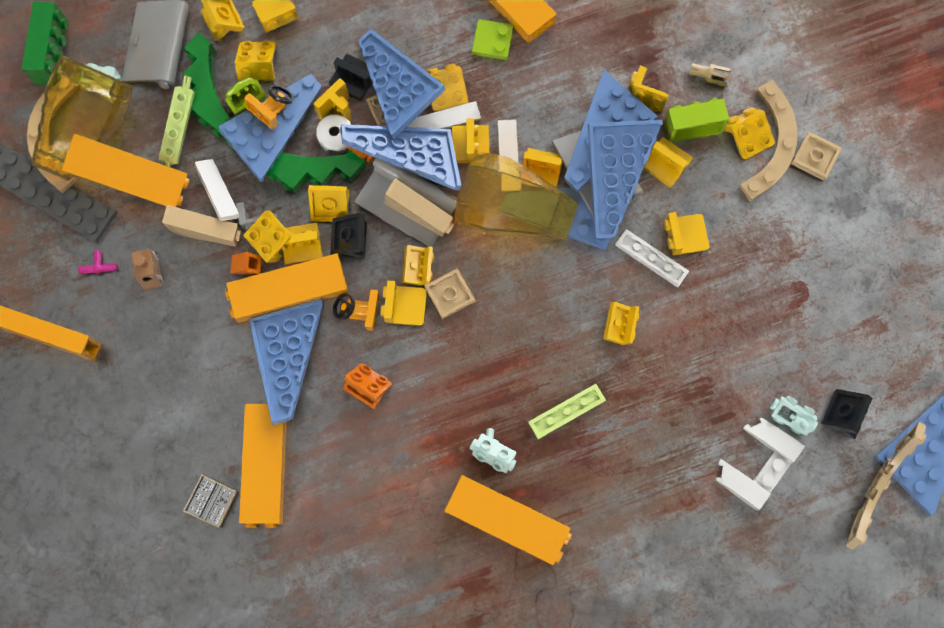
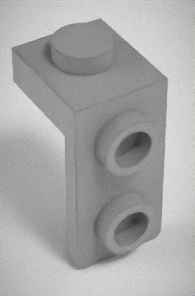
(243, 217)

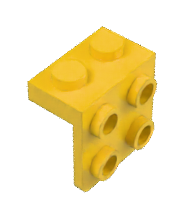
(275, 13)
(255, 61)
(455, 87)
(650, 97)
(750, 132)
(686, 233)
(268, 237)
(403, 304)

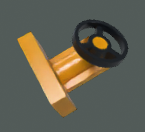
(271, 107)
(358, 309)

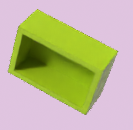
(696, 120)

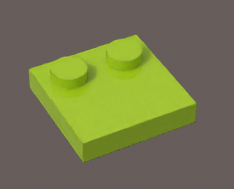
(492, 39)

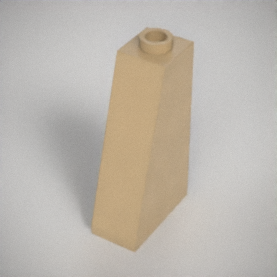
(418, 208)
(201, 226)

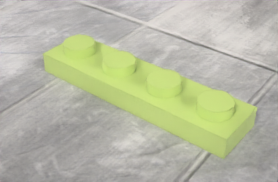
(567, 411)

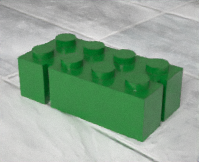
(44, 41)

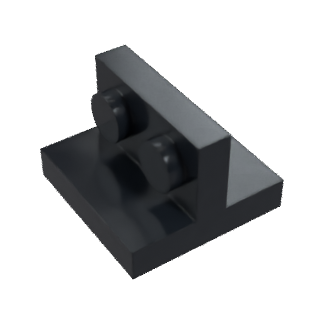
(354, 74)
(349, 235)
(847, 412)

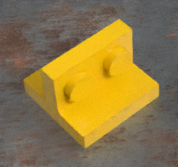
(221, 17)
(334, 101)
(470, 140)
(667, 162)
(544, 164)
(328, 202)
(303, 245)

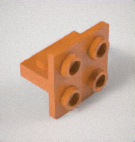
(366, 385)

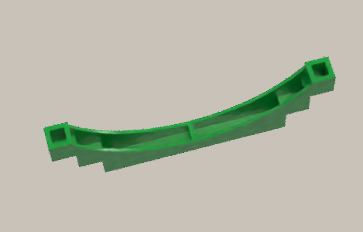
(288, 169)

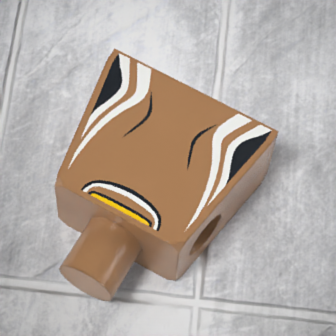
(147, 265)

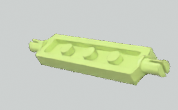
(177, 123)

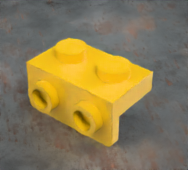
(417, 265)
(621, 323)

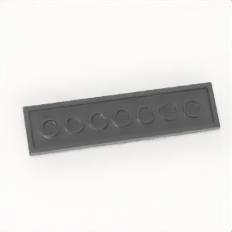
(71, 208)

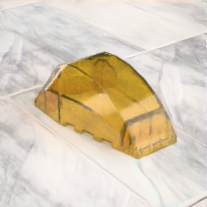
(77, 103)
(512, 201)

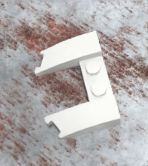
(784, 453)

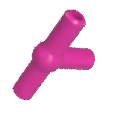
(98, 267)

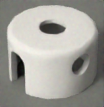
(330, 142)

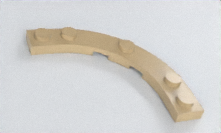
(32, 133)
(785, 146)
(881, 482)

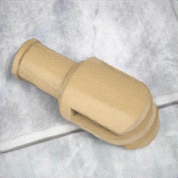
(708, 73)

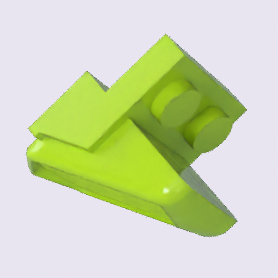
(236, 94)

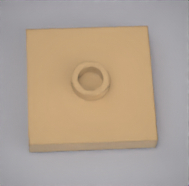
(816, 156)
(450, 293)

